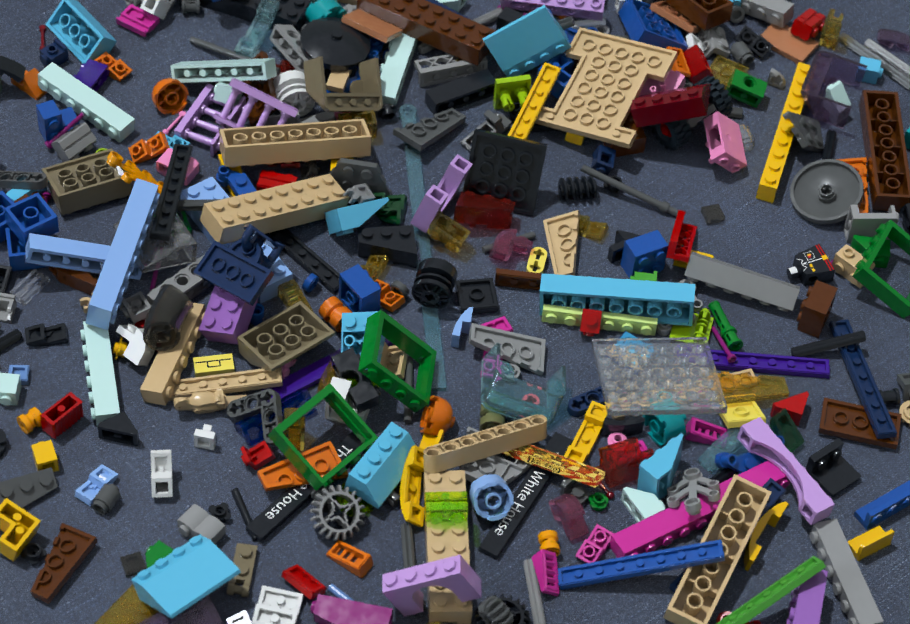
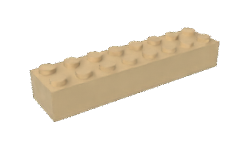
(294, 142)
(273, 208)
(733, 524)
(442, 542)

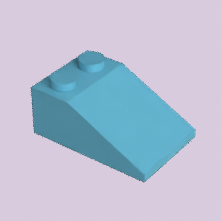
(345, 219)

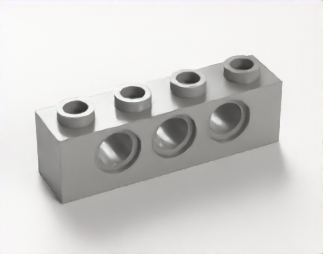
(287, 41)
(185, 281)

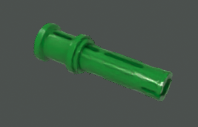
(728, 332)

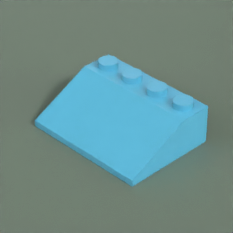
(527, 42)
(184, 576)

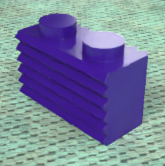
(93, 74)

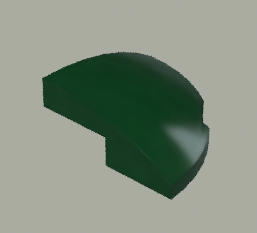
(393, 210)

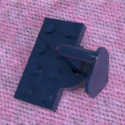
(241, 267)

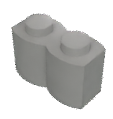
(199, 522)

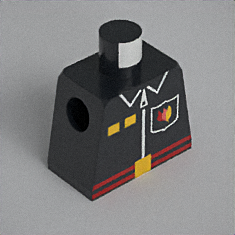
(812, 266)

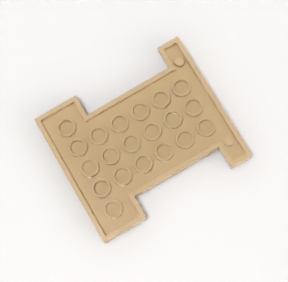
(604, 85)

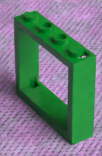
(872, 280)
(384, 325)
(350, 418)

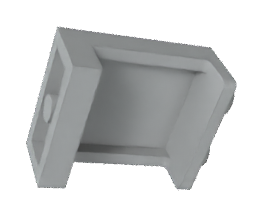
(866, 223)

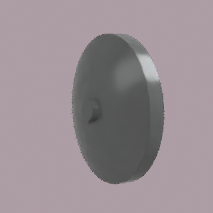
(826, 190)

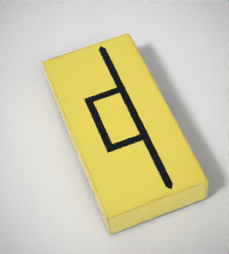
(213, 365)

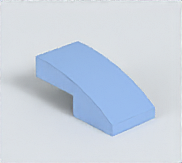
(462, 326)
(97, 478)

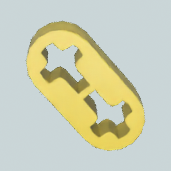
(533, 262)

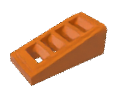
(680, 63)
(359, 567)

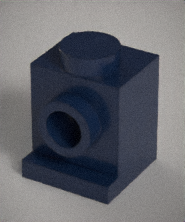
(55, 53)
(602, 162)

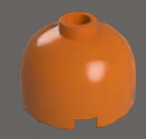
(169, 96)
(437, 416)

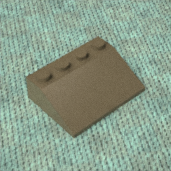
(85, 182)
(283, 337)

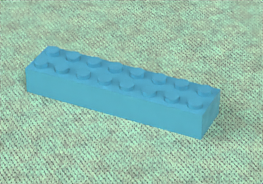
(662, 300)

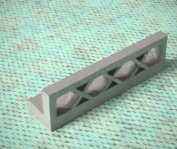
(447, 72)

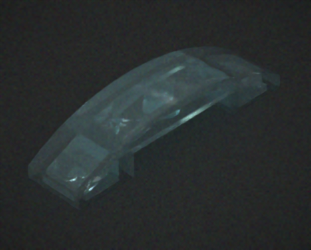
(258, 29)
(726, 443)

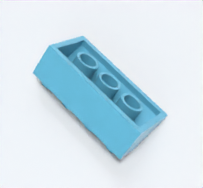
(80, 31)
(381, 466)

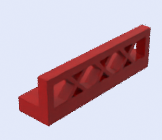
(677, 239)

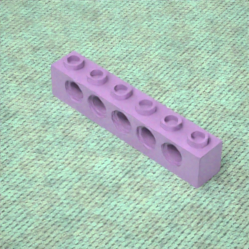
(575, 8)

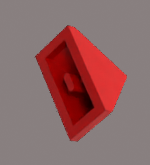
(794, 405)

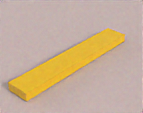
(535, 101)

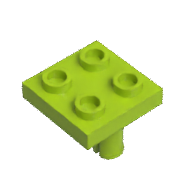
(511, 90)

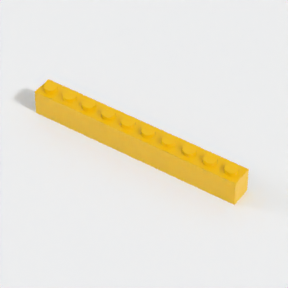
(783, 139)

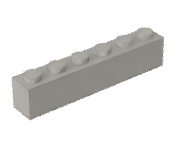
(742, 281)
(844, 573)

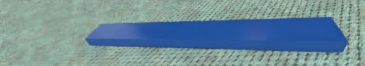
(641, 564)

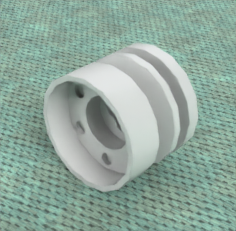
(291, 90)

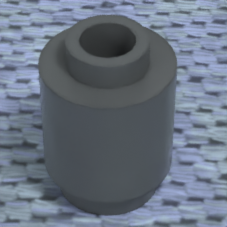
(742, 53)
(106, 498)

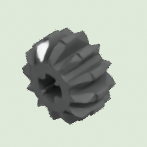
(495, 611)

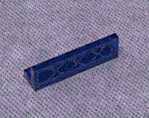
(253, 421)

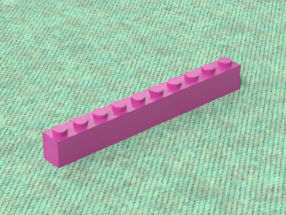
(676, 522)

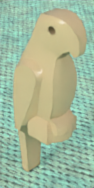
(204, 401)

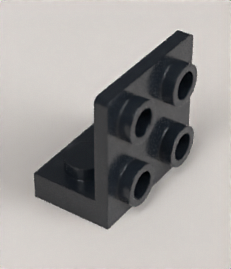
(831, 469)

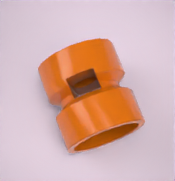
(332, 311)

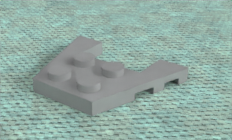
(494, 465)

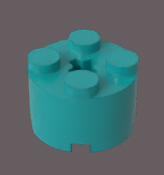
(324, 9)
(665, 427)

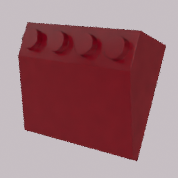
(671, 105)

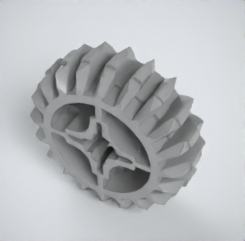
(352, 503)

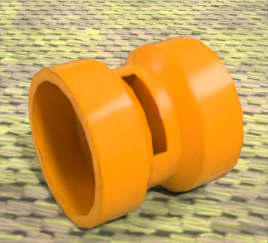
(29, 421)
(548, 541)

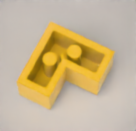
(18, 529)

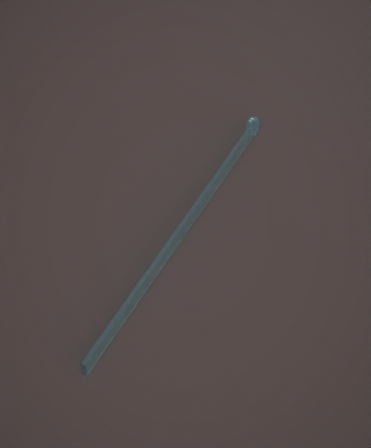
(423, 247)

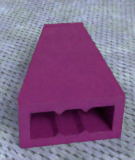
(343, 611)

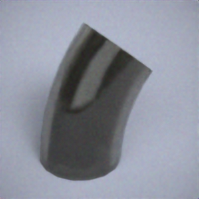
(166, 318)

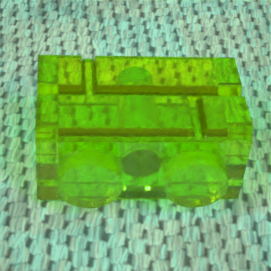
(446, 507)

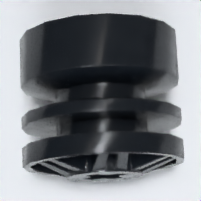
(434, 283)

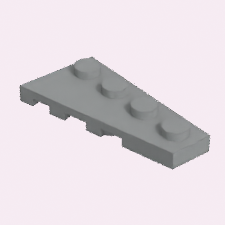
(515, 347)

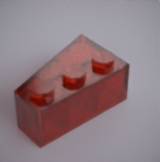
(484, 210)

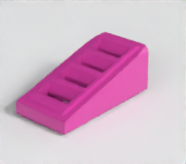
(701, 425)
(547, 572)

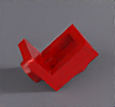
(590, 322)
(257, 455)

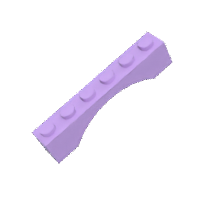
(761, 440)

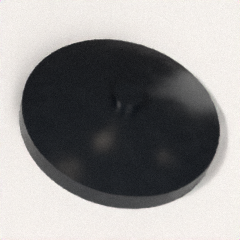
(335, 42)

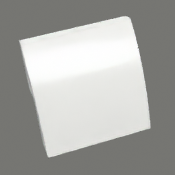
(277, 606)

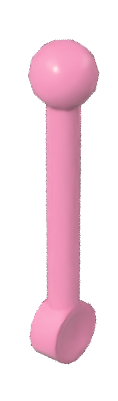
(181, 115)

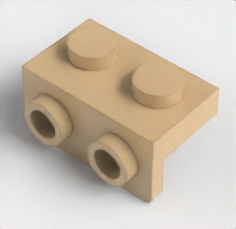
(845, 263)
(394, 360)

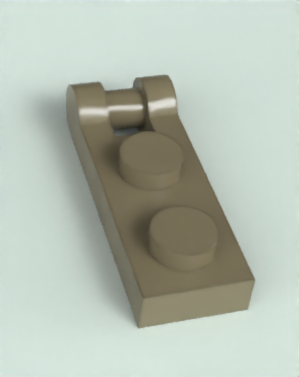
(245, 560)

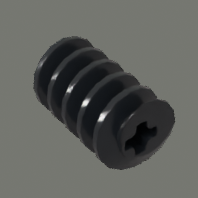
(577, 186)

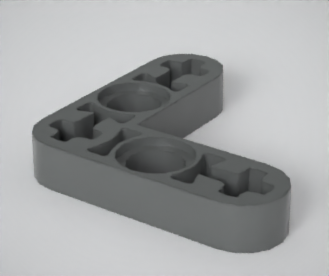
(263, 407)

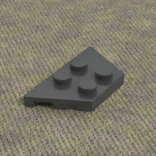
(806, 131)
(356, 172)

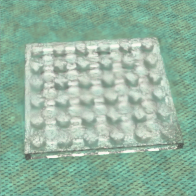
(658, 376)

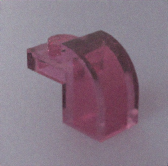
(508, 241)
(570, 512)

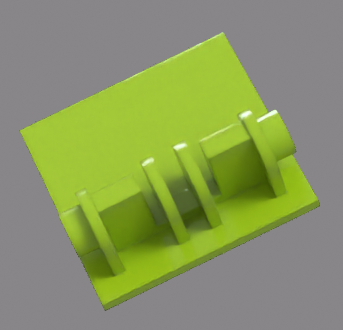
(700, 328)

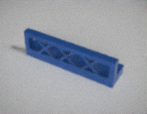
(884, 506)

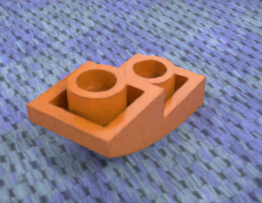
(117, 68)
(146, 150)
(389, 299)

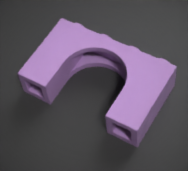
(440, 196)
(454, 573)

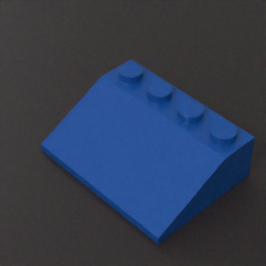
(649, 27)

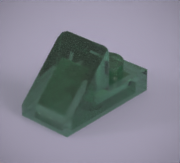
(784, 426)

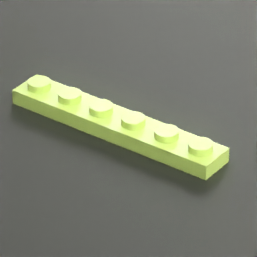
(609, 321)

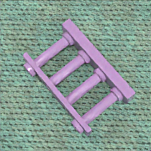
(253, 95)
(200, 108)

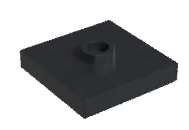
(476, 294)

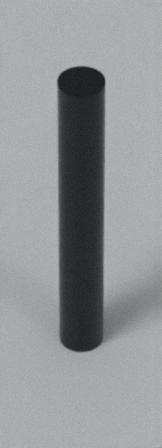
(242, 509)

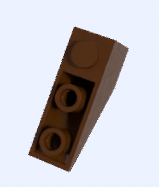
(76, 279)

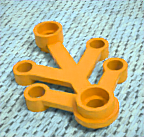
(116, 159)

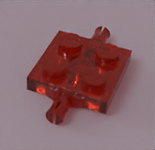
(622, 461)

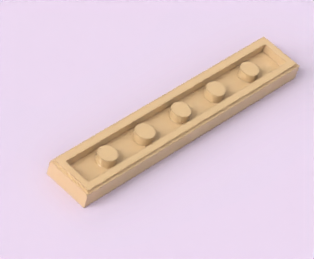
(229, 382)

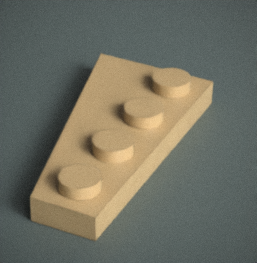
(562, 241)

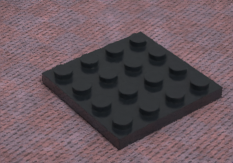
(506, 168)

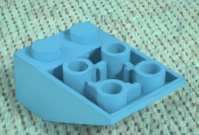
(353, 332)
(659, 470)

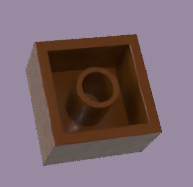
(816, 308)

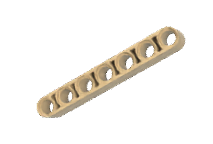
(485, 443)

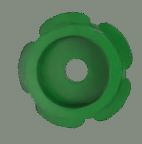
(598, 505)

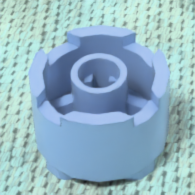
(489, 486)

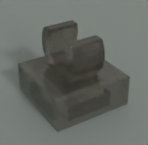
(310, 170)

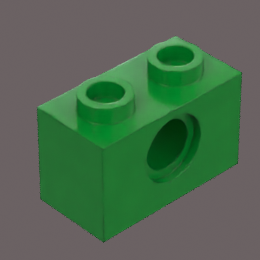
(746, 88)

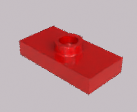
(303, 581)

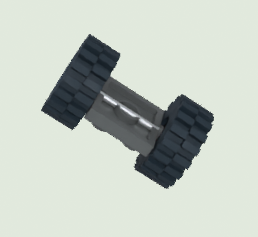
(677, 133)

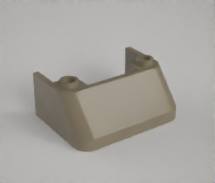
(363, 95)

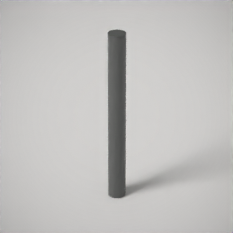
(409, 380)

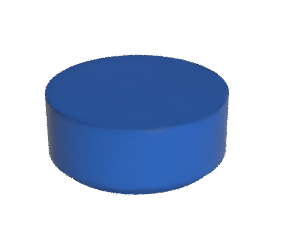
(310, 282)

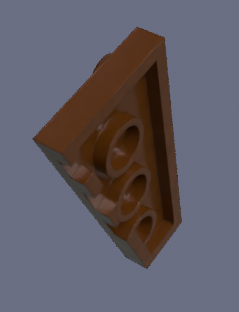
(65, 557)

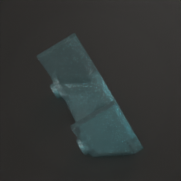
(517, 397)

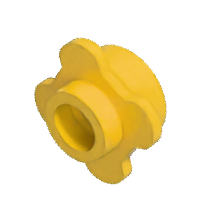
(119, 348)

